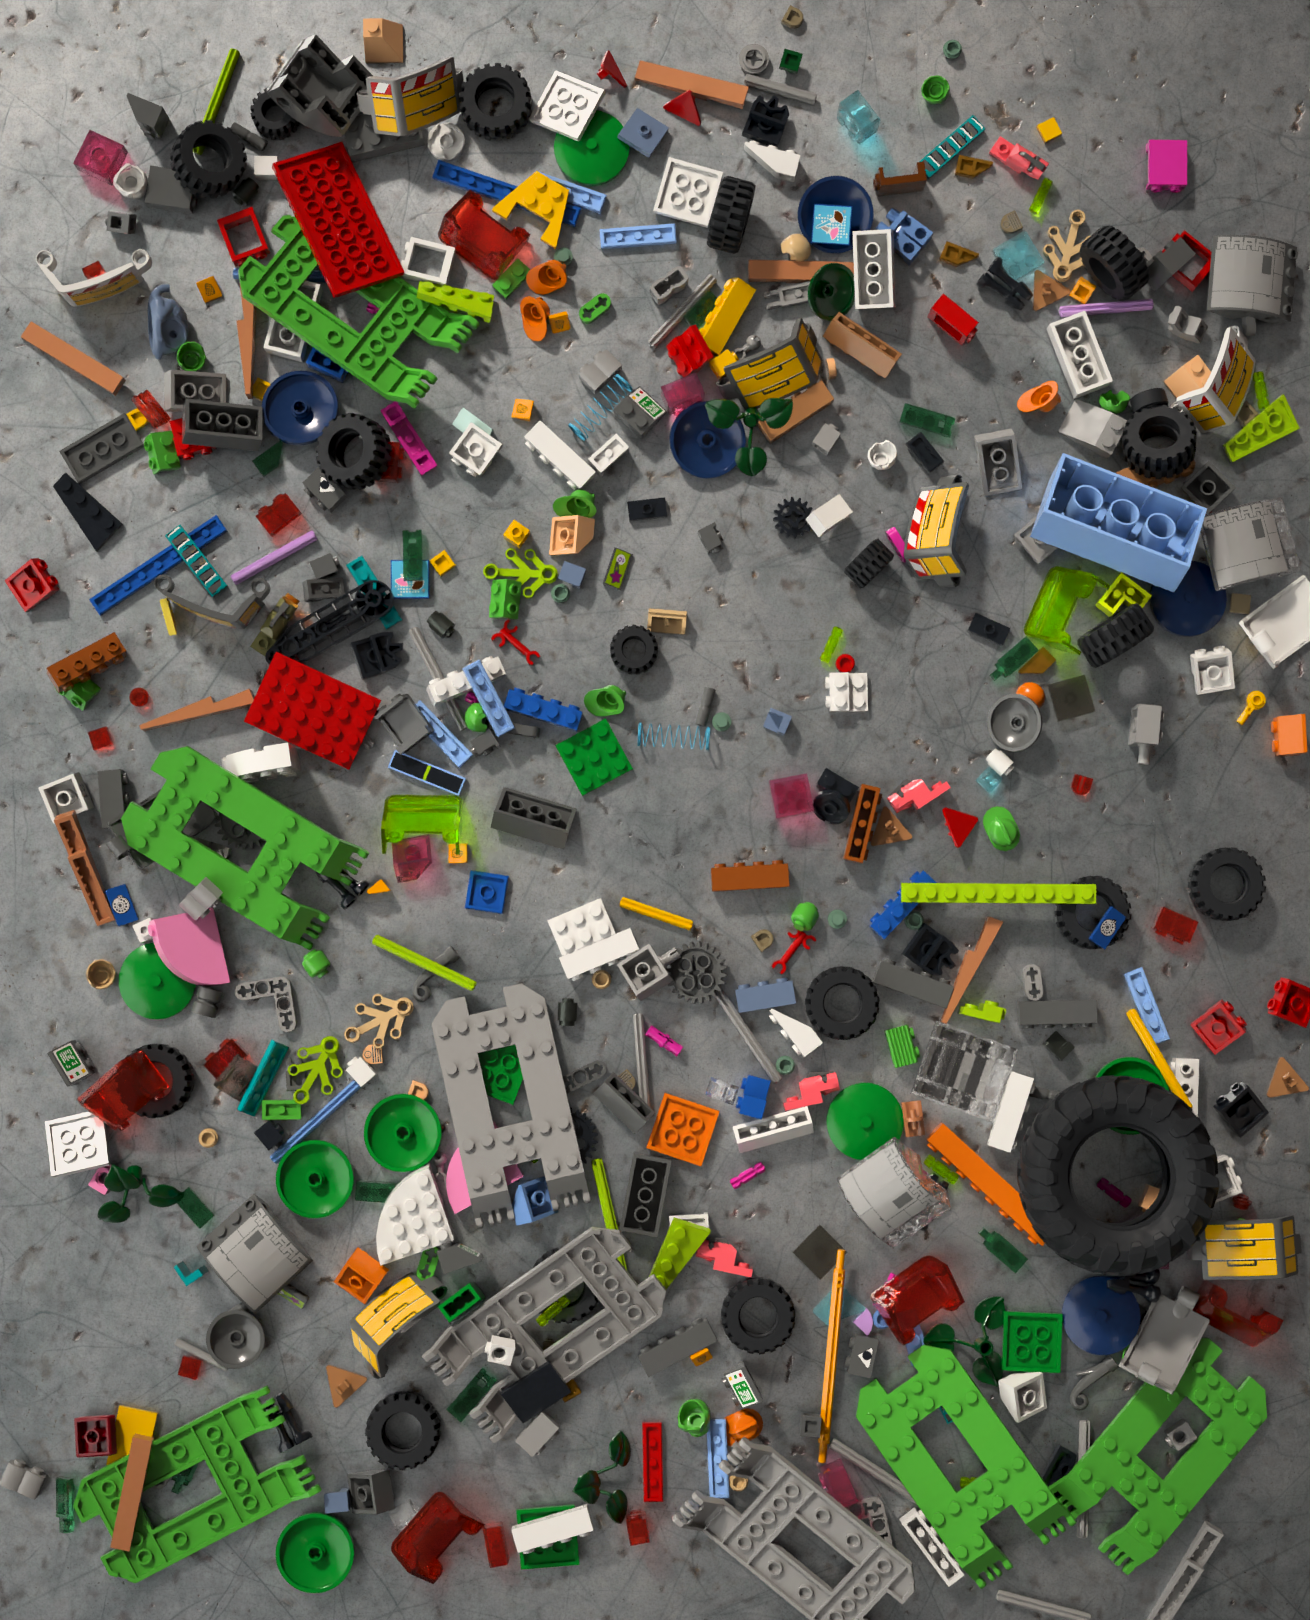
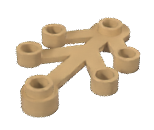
(1066, 249)
(382, 1019)

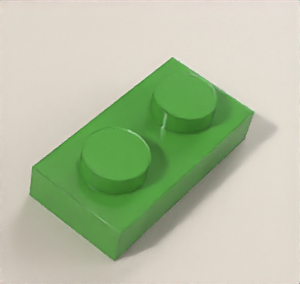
(511, 279)
(281, 1110)

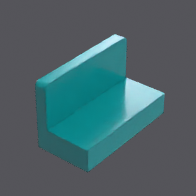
(185, 1274)

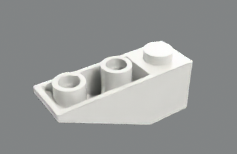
(777, 162)
(802, 1036)

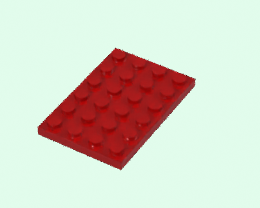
(312, 710)

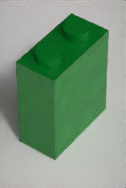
(461, 1302)

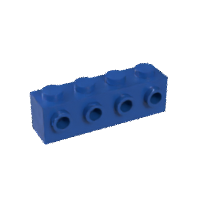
(543, 710)
(896, 911)

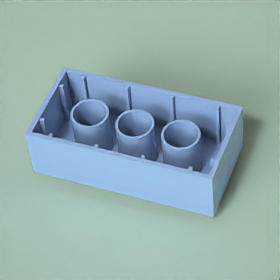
(1119, 522)

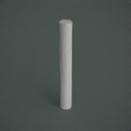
(198, 1353)

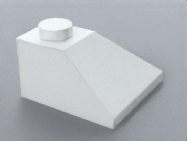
(1023, 1394)

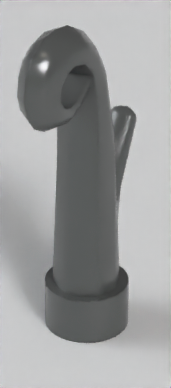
(450, 955)
(1091, 1376)

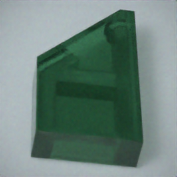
(269, 459)

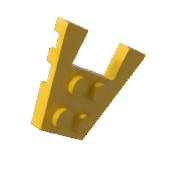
(543, 199)

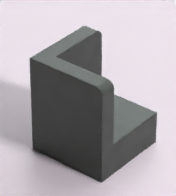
(1058, 1046)

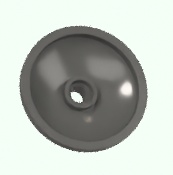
(1003, 722)
(230, 1351)

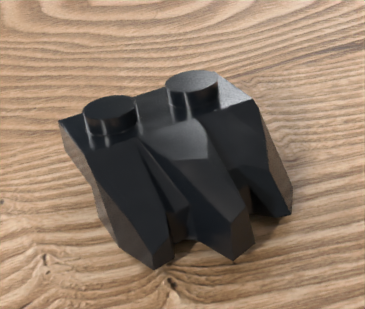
(766, 121)
(376, 654)
(930, 950)

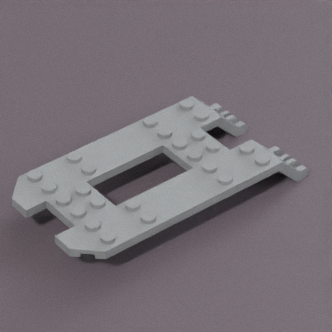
(545, 1137)
(586, 1258)
(788, 1495)

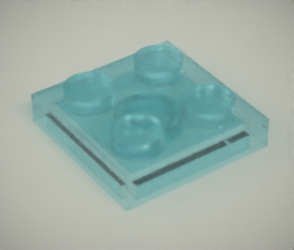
(1018, 256)

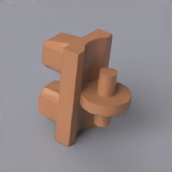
(913, 1118)

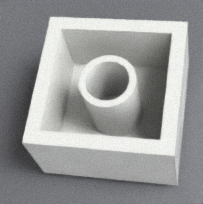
(66, 795)

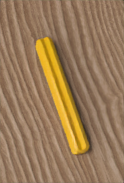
(656, 913)

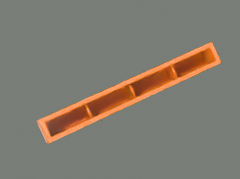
(982, 1178)

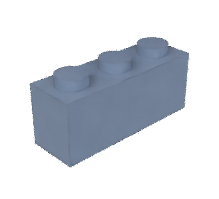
(765, 995)

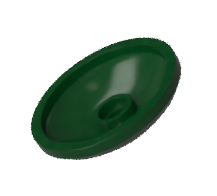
(839, 291)

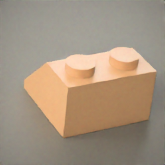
(1189, 377)

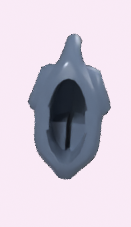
(166, 323)

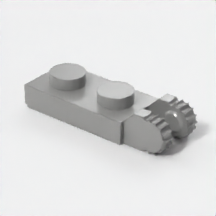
(788, 295)

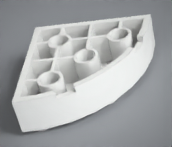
(266, 763)
(413, 1218)

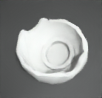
(882, 455)

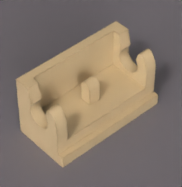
(667, 621)

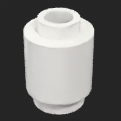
(1000, 762)

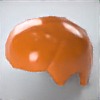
(1032, 691)

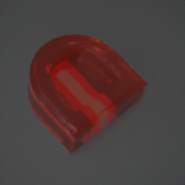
(1080, 784)

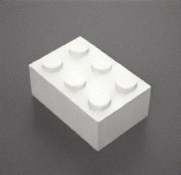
(581, 927)

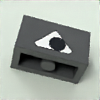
(326, 491)
(862, 1355)

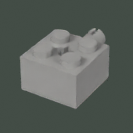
(1145, 729)
(656, 967)

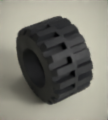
(268, 128)
(869, 563)
(622, 637)

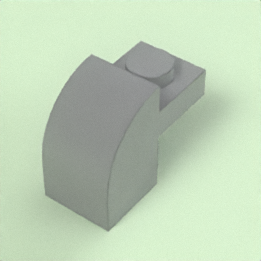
(1186, 326)

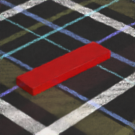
(652, 1461)

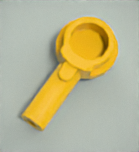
(1255, 701)

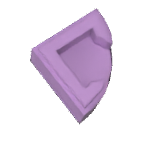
(864, 1321)

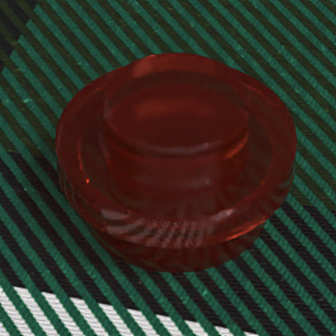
(139, 697)
(1241, 1202)

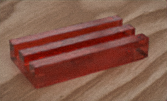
(153, 407)

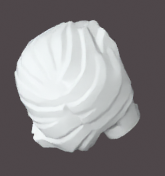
(131, 182)

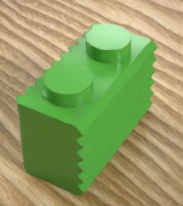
(901, 1045)

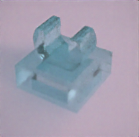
(989, 779)

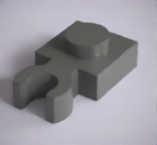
(295, 1082)

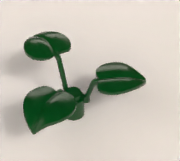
(772, 410)
(120, 1180)
(989, 1314)
(589, 1483)

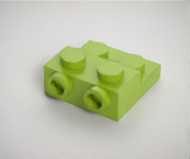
(986, 1011)

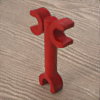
(506, 634)
(801, 938)

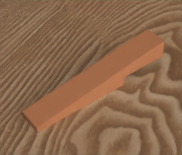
(701, 86)
(786, 270)
(246, 335)
(73, 358)
(200, 709)
(84, 867)
(970, 964)
(132, 1492)

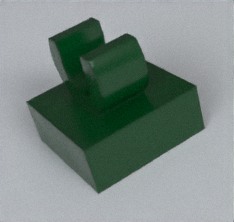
(790, 61)

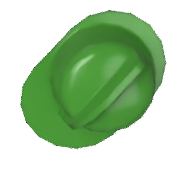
(578, 503)
(605, 701)
(1001, 828)

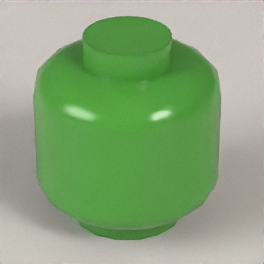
(805, 916)
(316, 963)

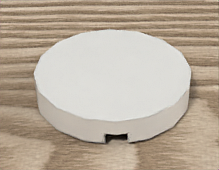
(446, 141)

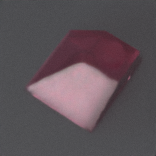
(411, 857)

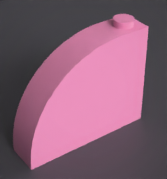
(191, 948)
(456, 1182)

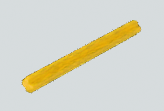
(1157, 1056)

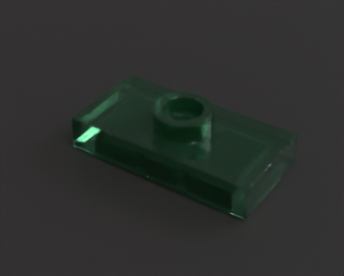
(699, 311)
(195, 1208)

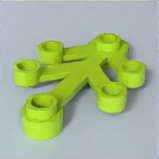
(524, 572)
(317, 1067)

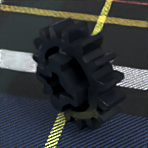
(785, 517)

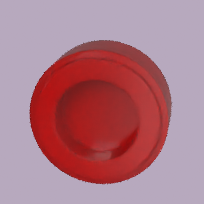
(845, 663)

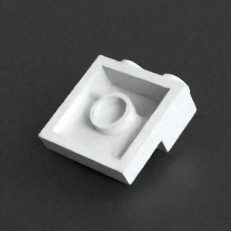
(475, 450)
(1212, 670)
(847, 692)

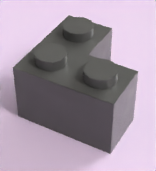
(1167, 263)

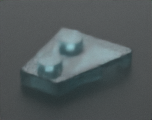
(850, 1307)

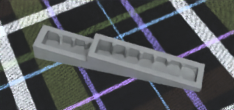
(1187, 1572)

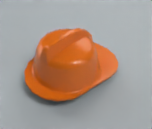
(547, 277)
(534, 317)
(1040, 398)
(742, 1424)

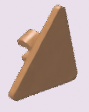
(1047, 290)
(889, 829)
(1285, 1080)
(343, 1383)

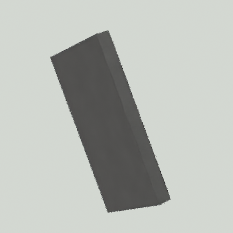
(102, 448)

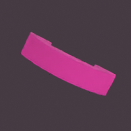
(408, 438)

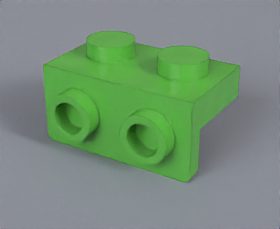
(161, 452)
(505, 599)
(81, 694)

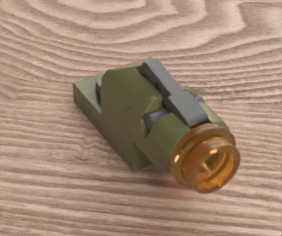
(275, 623)

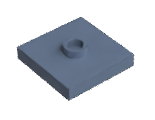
(643, 132)

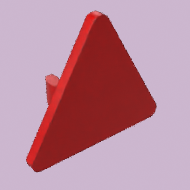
(609, 67)
(684, 107)
(959, 824)

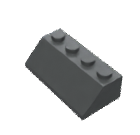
(533, 818)

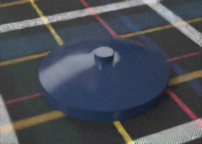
(836, 191)
(299, 407)
(701, 446)
(1192, 607)
(1100, 1318)

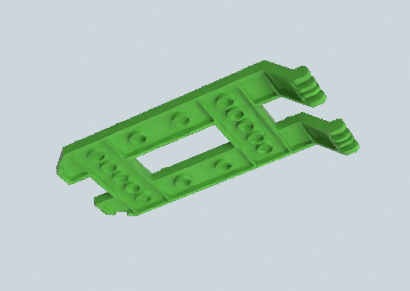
(362, 354)
(288, 836)
(1009, 1476)
(243, 1498)
(1166, 1501)

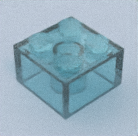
(858, 117)

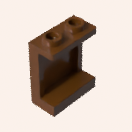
(900, 184)

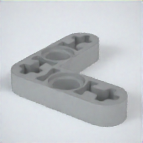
(278, 995)
(874, 1516)

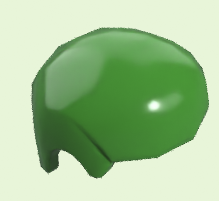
(935, 89)
(191, 356)
(1114, 402)
(473, 718)

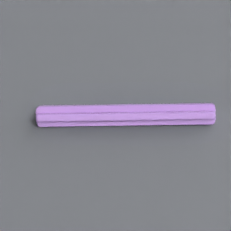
(1108, 307)
(273, 557)

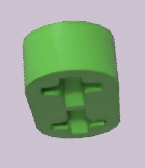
(597, 311)
(432, 1265)

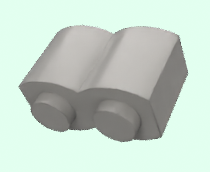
(665, 287)
(600, 371)
(201, 898)
(23, 1479)

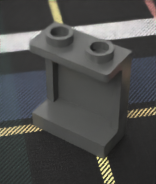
(404, 722)

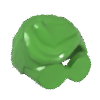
(694, 1417)

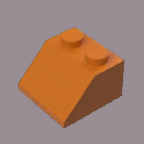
(1289, 735)
(361, 1275)

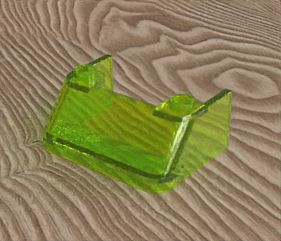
(1056, 604)
(422, 815)

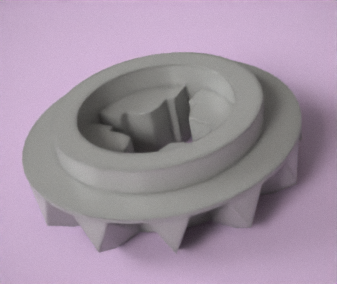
(761, 55)

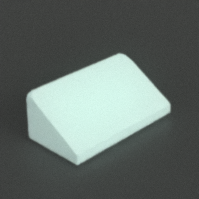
(464, 418)

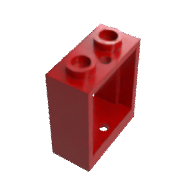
(236, 219)
(1201, 251)
(953, 320)

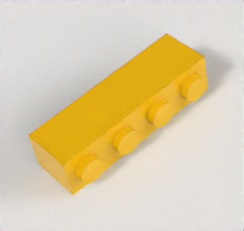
(726, 314)

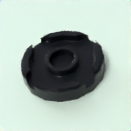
(831, 806)

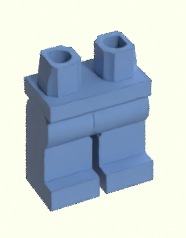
(908, 233)

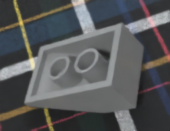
(192, 385)
(1093, 427)
(998, 462)

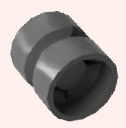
(206, 1001)

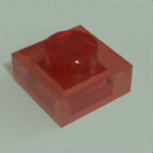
(93, 270)
(100, 738)
(190, 1367)

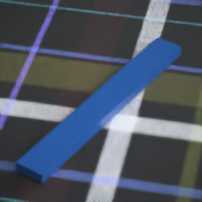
(488, 187)
(154, 567)

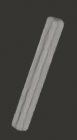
(780, 89)

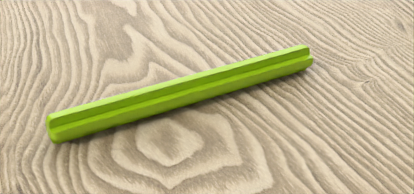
(220, 90)
(424, 962)
(605, 1199)

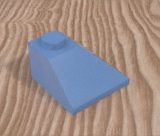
(532, 1201)

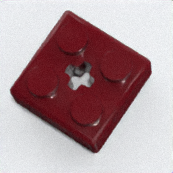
(90, 1446)

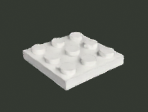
(567, 106)
(688, 192)
(76, 1144)

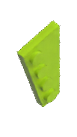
(455, 298)
(1268, 426)
(677, 1249)

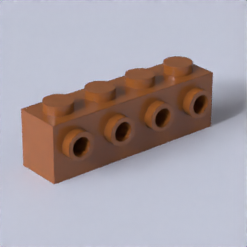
(86, 662)
(861, 824)
(749, 877)

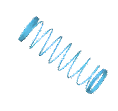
(577, 431)
(706, 736)

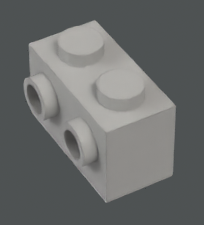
(538, 1433)

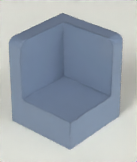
(572, 574)
(777, 721)
(337, 1501)

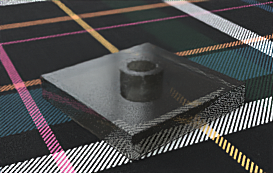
(1071, 698)
(236, 1077)
(818, 1251)

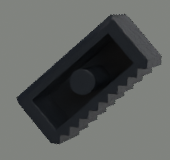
(833, 781)

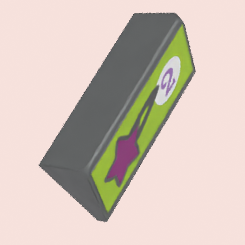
(617, 569)
(294, 1295)

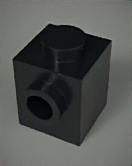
(271, 1135)

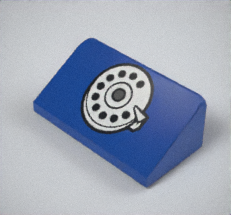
(121, 905)
(1107, 927)

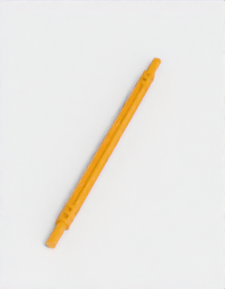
(831, 1355)

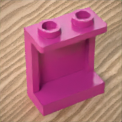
(1167, 165)

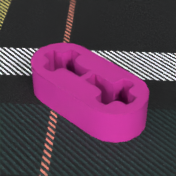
(897, 542)

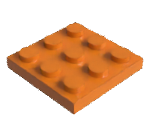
(682, 1129)

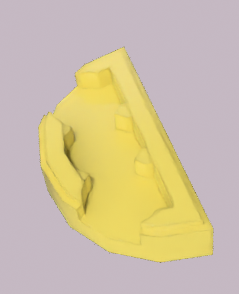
(168, 616)

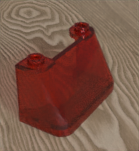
(480, 237)
(124, 1090)
(916, 1296)
(1250, 1331)
(431, 1534)

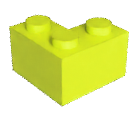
(1122, 591)

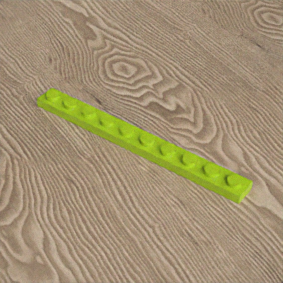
(998, 893)

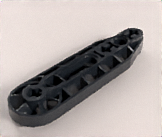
(321, 632)

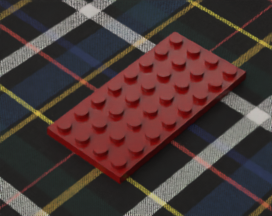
(337, 219)

